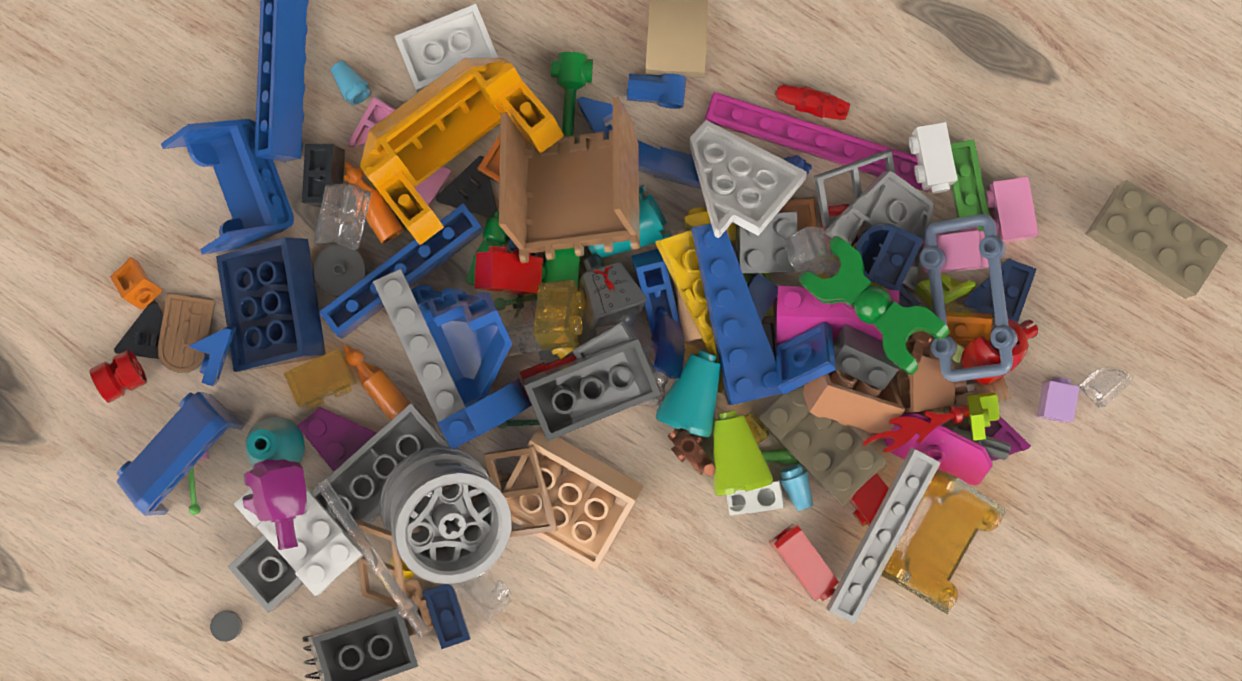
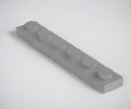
(419, 344)
(883, 535)

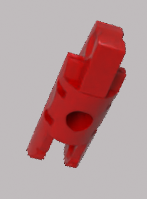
(813, 101)

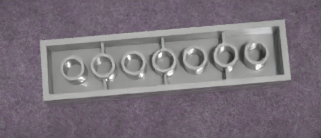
(358, 486)

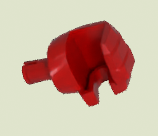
(981, 352)

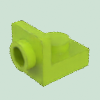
(982, 410)

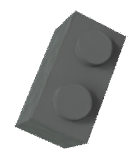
(863, 357)

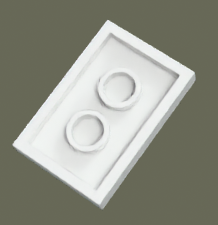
(443, 43)

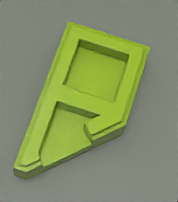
(951, 289)

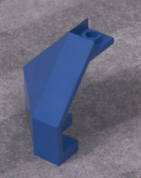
(467, 336)

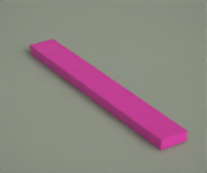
(806, 137)

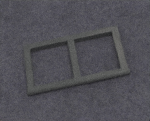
(853, 168)

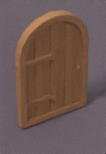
(183, 323)

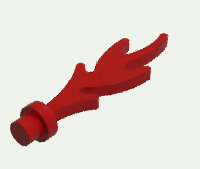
(910, 426)

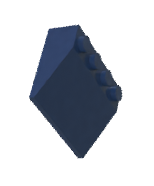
(272, 303)

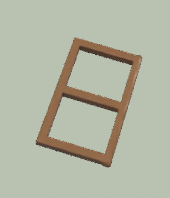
(541, 488)
(395, 570)

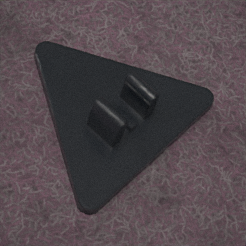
(472, 189)
(143, 334)

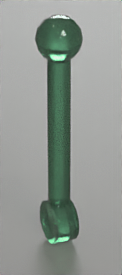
(501, 303)
(518, 423)

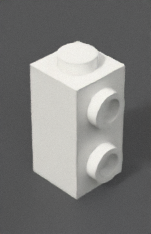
(934, 157)

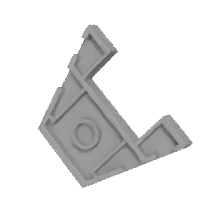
(892, 202)

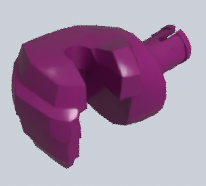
(277, 496)

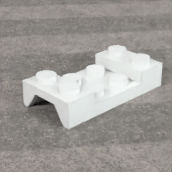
(322, 547)

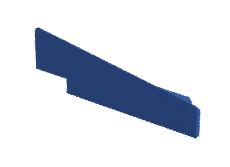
(668, 165)

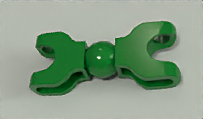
(874, 305)

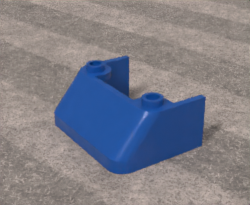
(247, 182)
(175, 451)

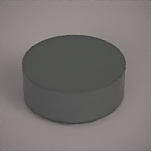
(226, 626)

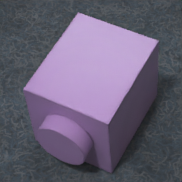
(1058, 400)

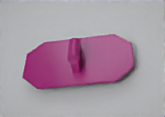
(955, 452)

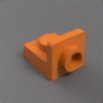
(134, 284)

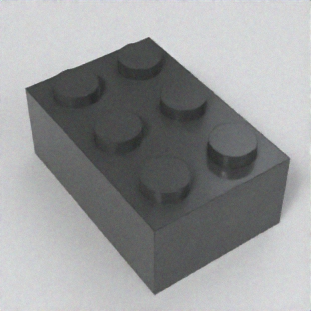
(364, 649)

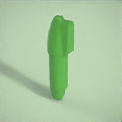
(781, 456)

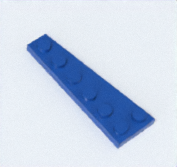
(739, 337)

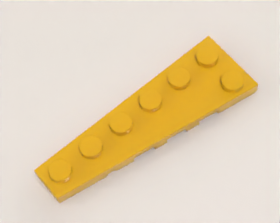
(682, 262)

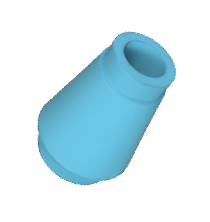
(350, 83)
(797, 486)

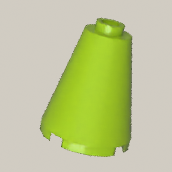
(737, 457)

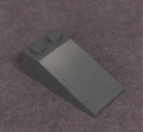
(591, 388)

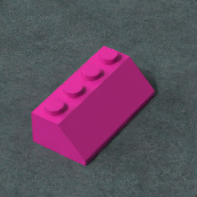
(802, 311)

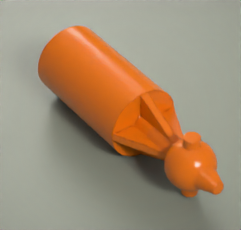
(379, 212)
(377, 384)

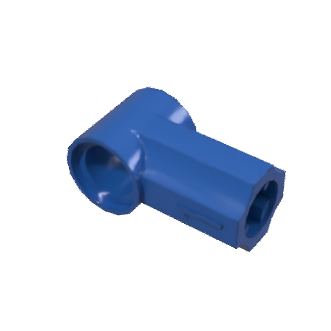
(665, 90)

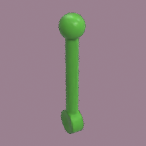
(194, 508)

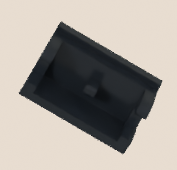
(321, 167)

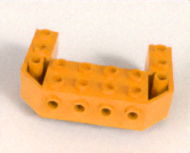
(444, 123)

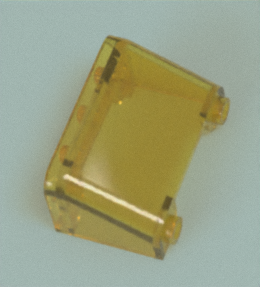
(939, 539)

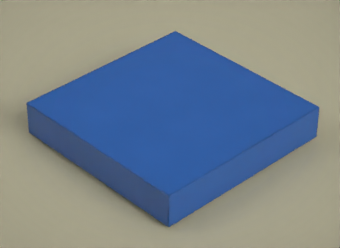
(805, 357)

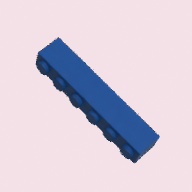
(280, 79)
(416, 262)

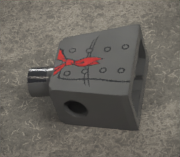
(608, 292)

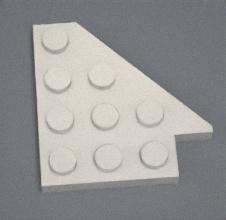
(741, 179)

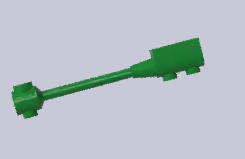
(572, 73)

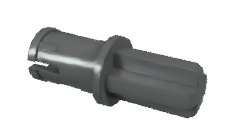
(993, 446)

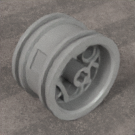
(442, 548)

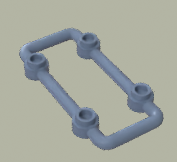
(1002, 336)

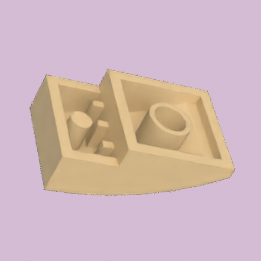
(677, 37)

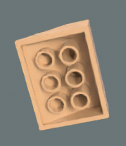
(584, 495)

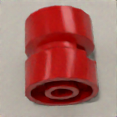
(116, 377)

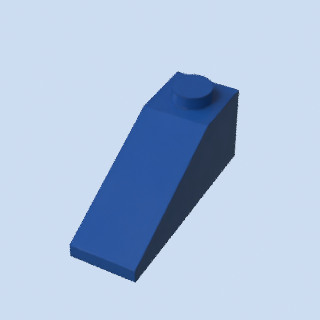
(656, 286)

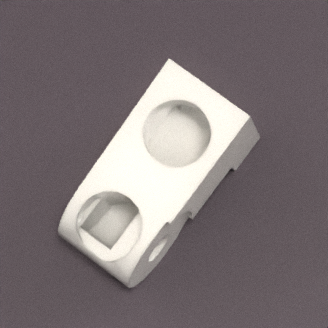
(756, 500)

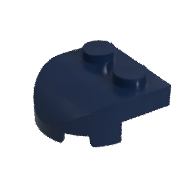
(887, 253)

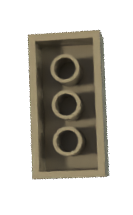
(1156, 239)

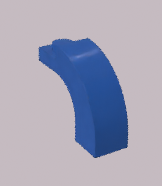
(485, 414)

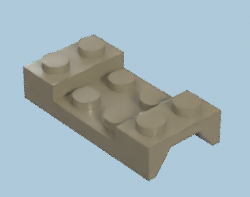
(822, 446)

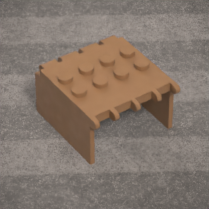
(571, 190)

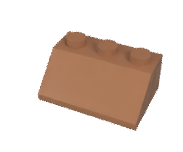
(853, 402)

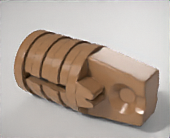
(998, 386)
(414, 591)

